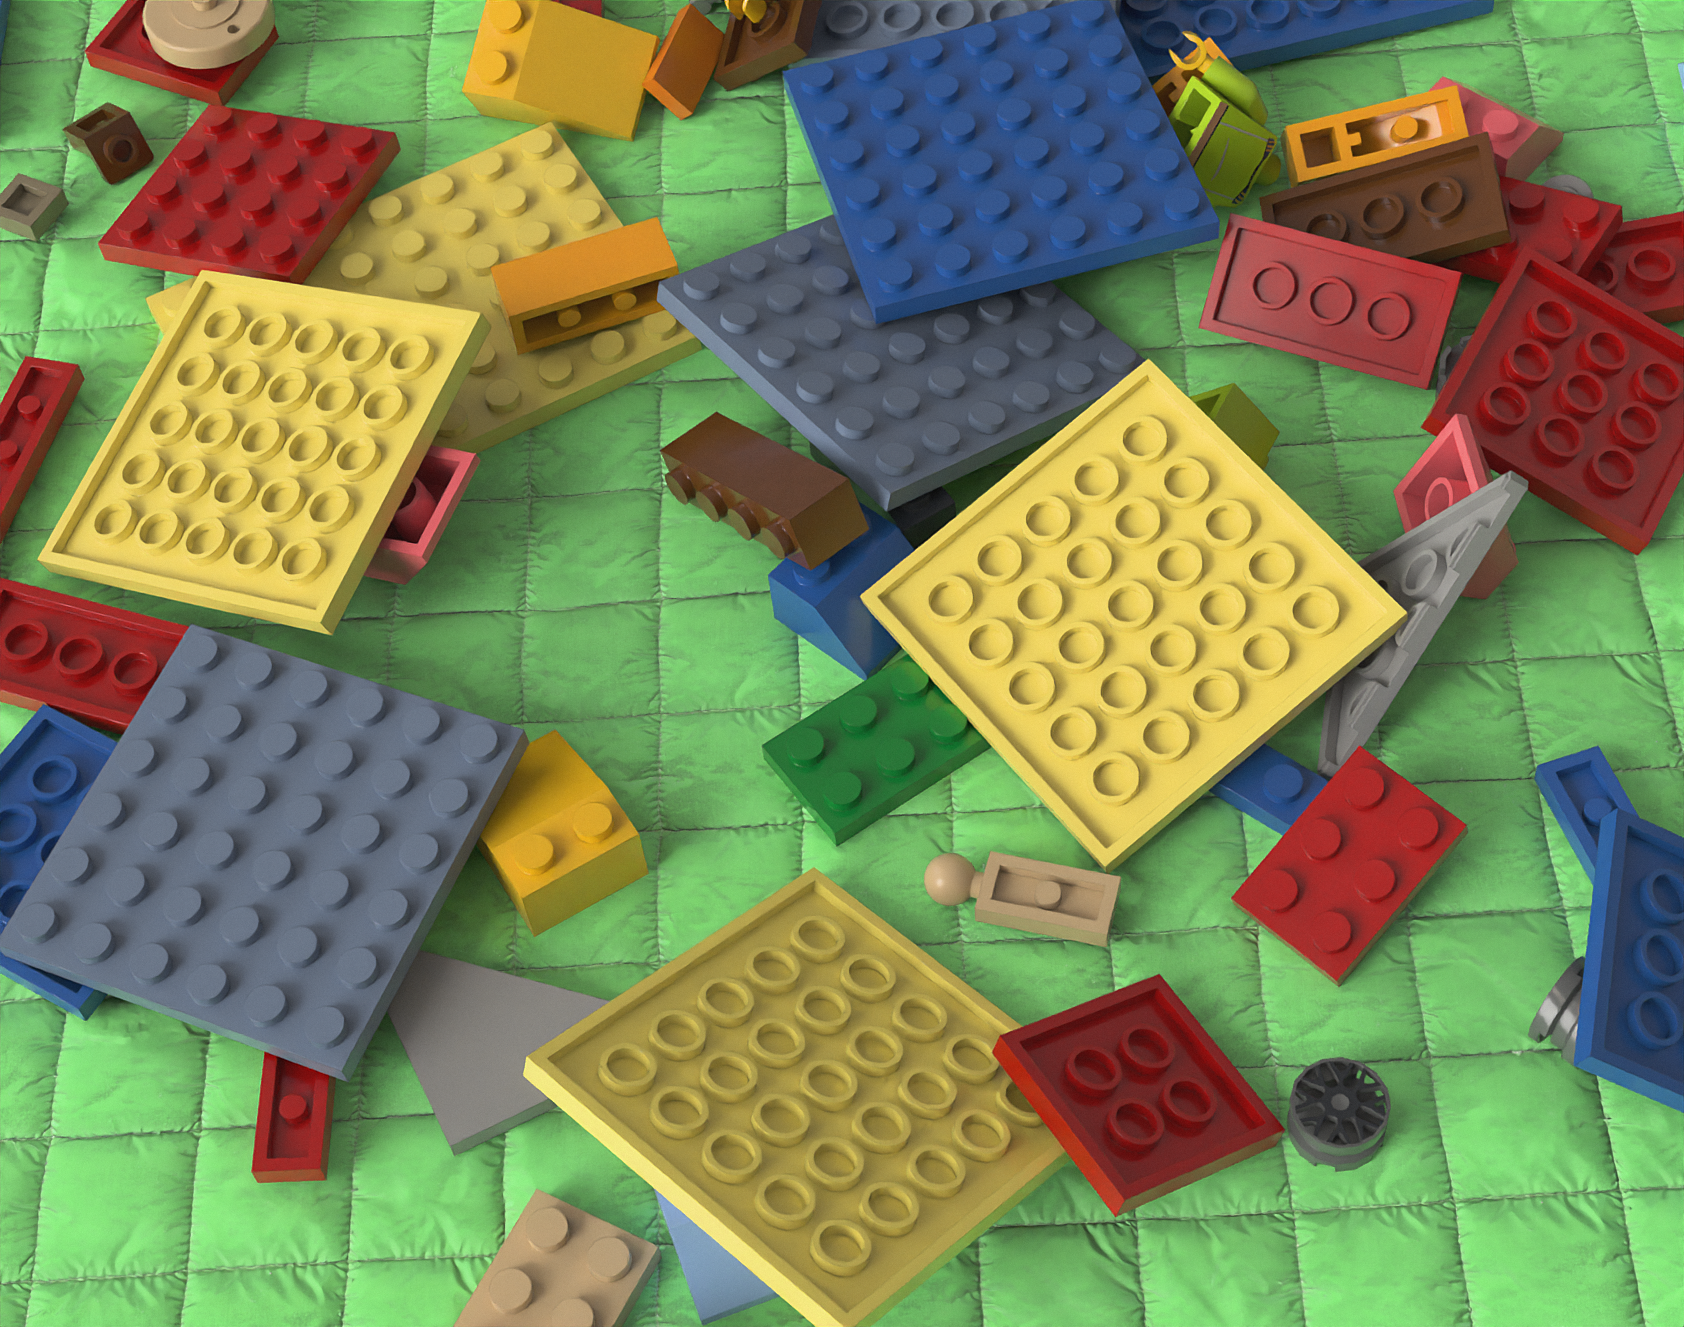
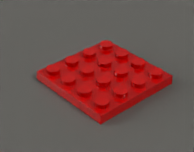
(250, 196)
(1574, 399)

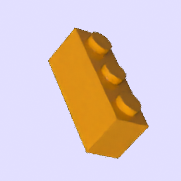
(584, 285)

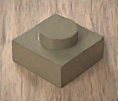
(30, 206)

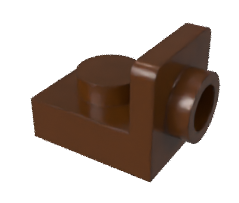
(111, 142)

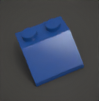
(827, 603)

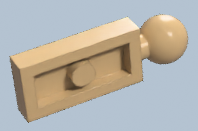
(1029, 895)

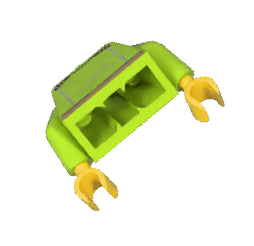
(1224, 129)

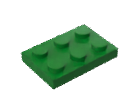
(873, 749)

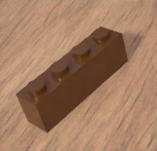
(764, 490)

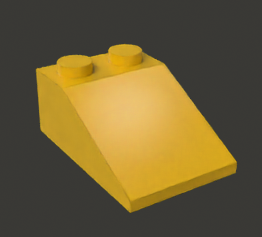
(560, 67)
(559, 837)

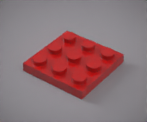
(1137, 1093)

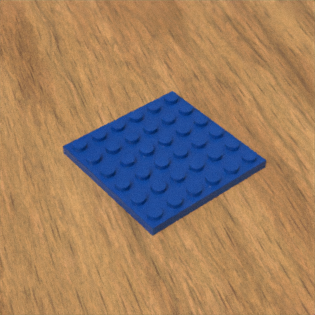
(997, 158)

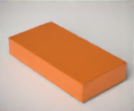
(684, 62)

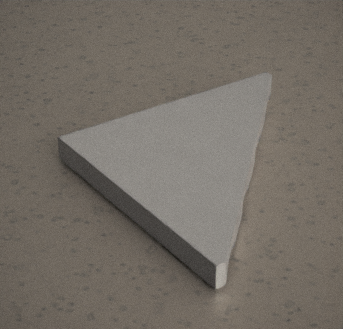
(1425, 577)
(471, 1041)

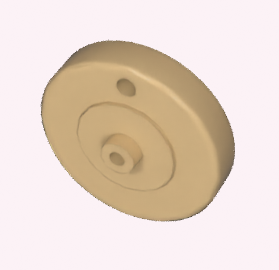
(207, 31)

